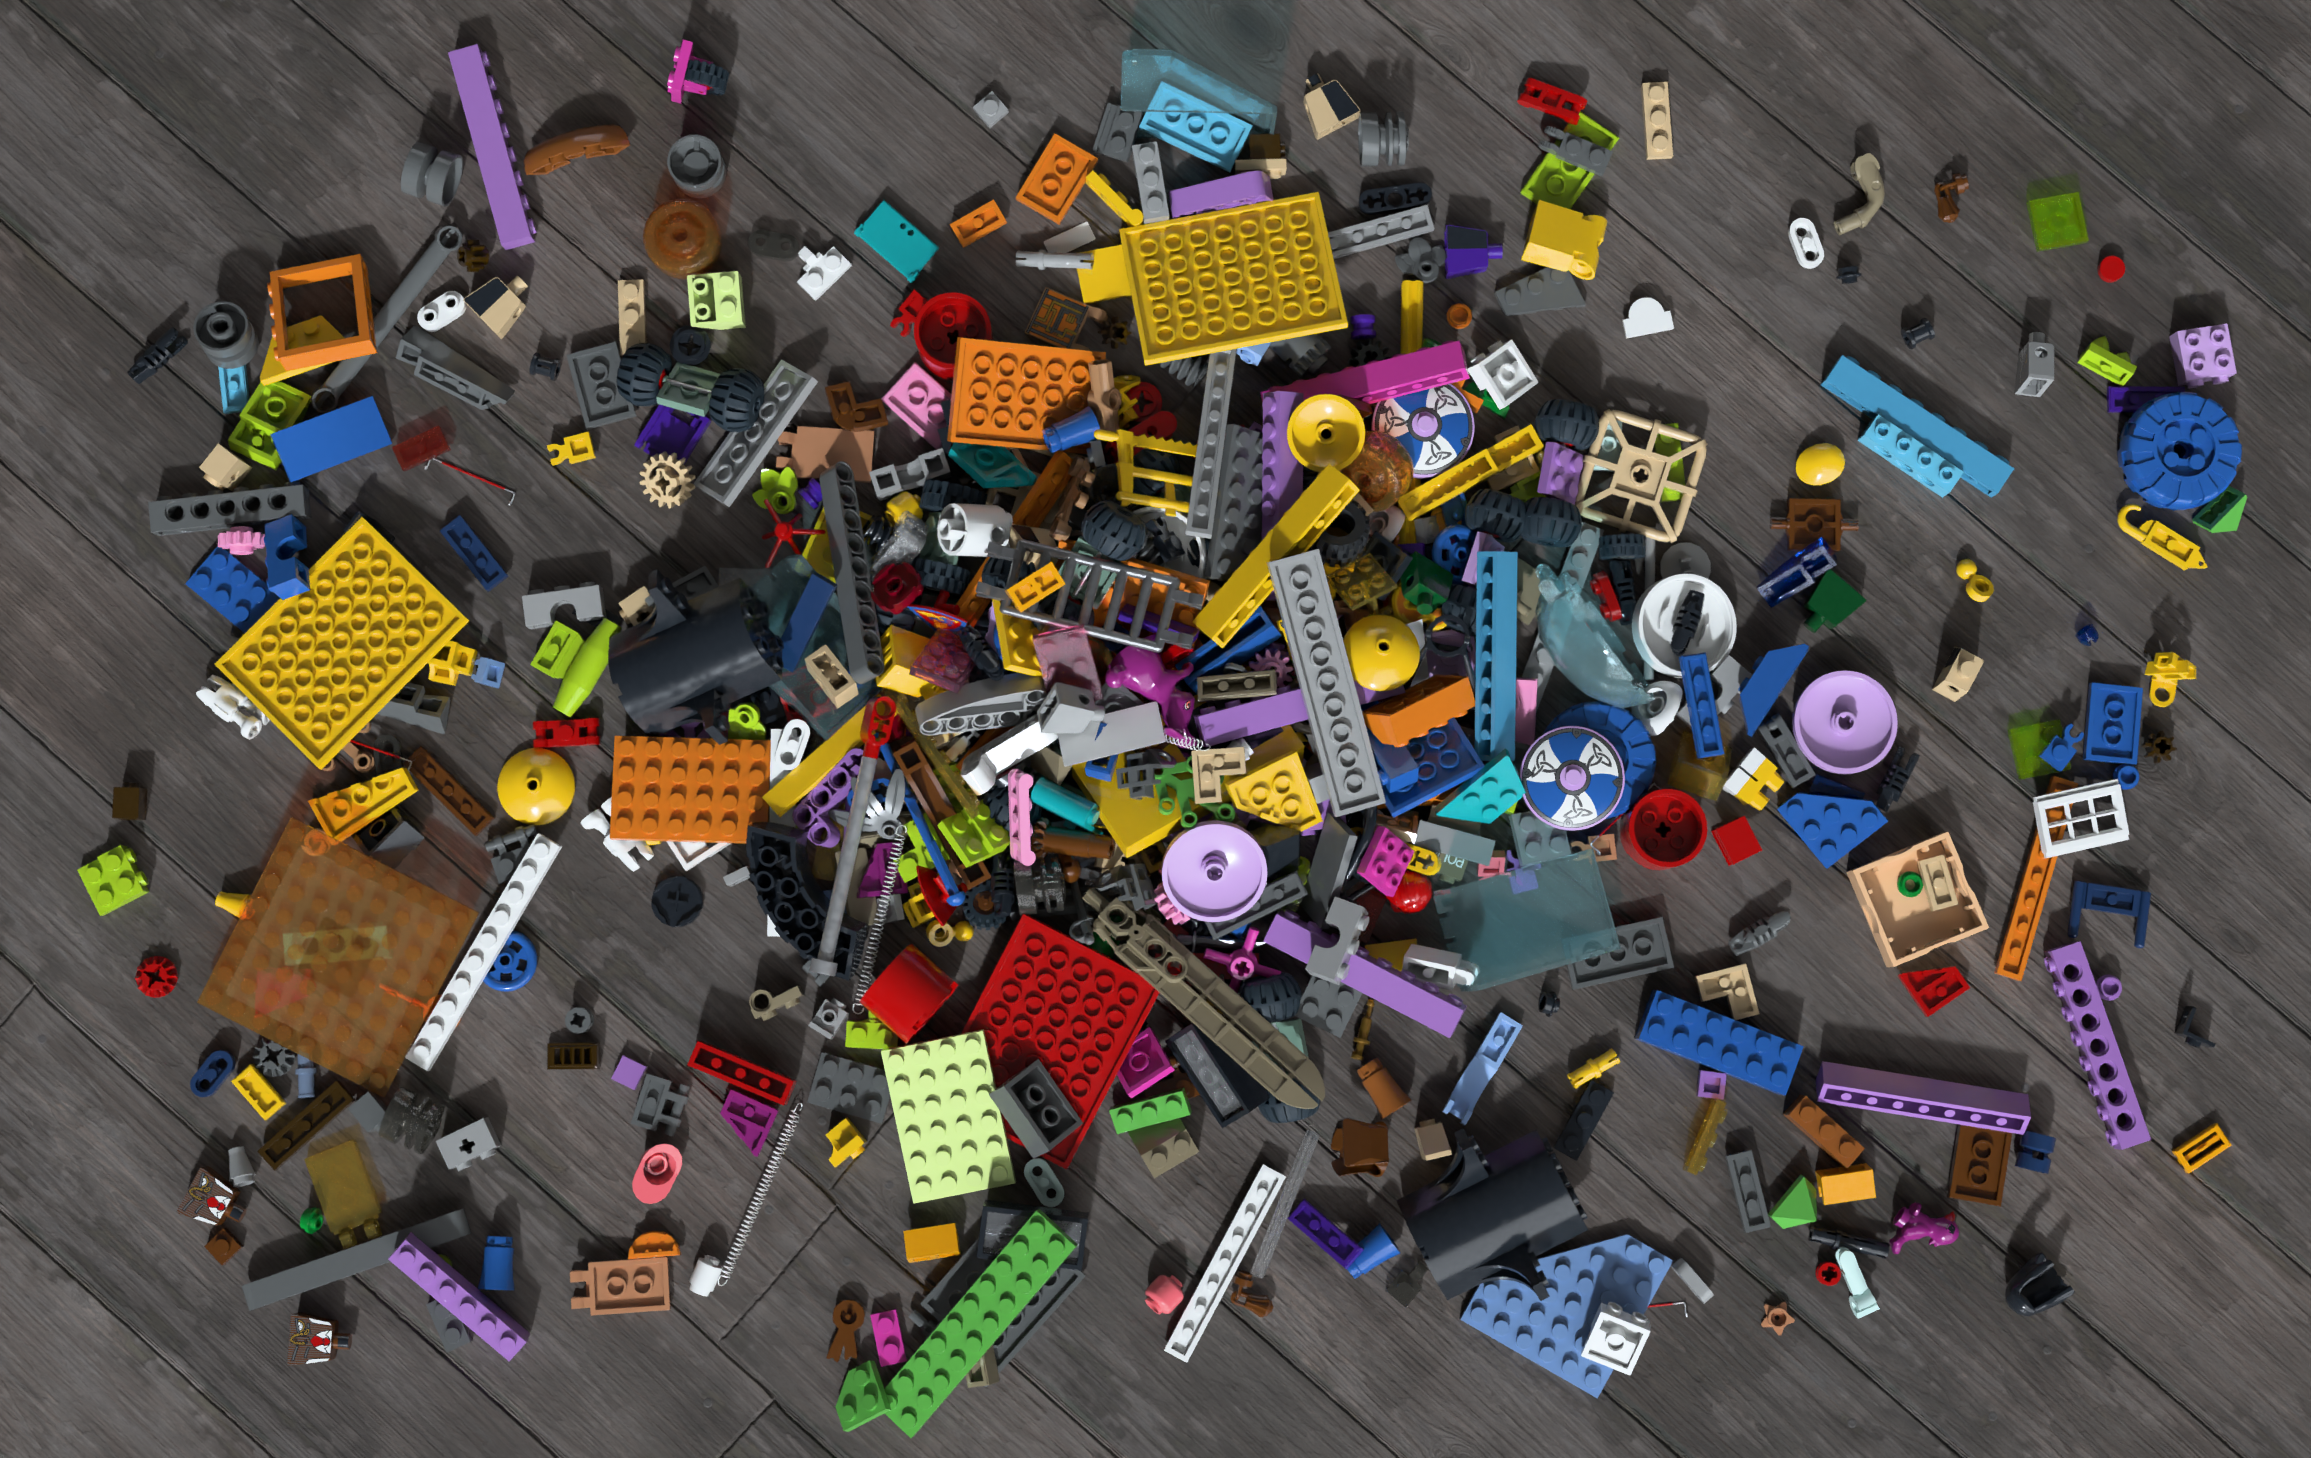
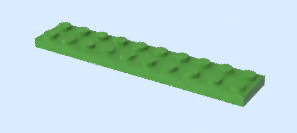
(977, 1322)

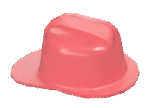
(656, 1173)

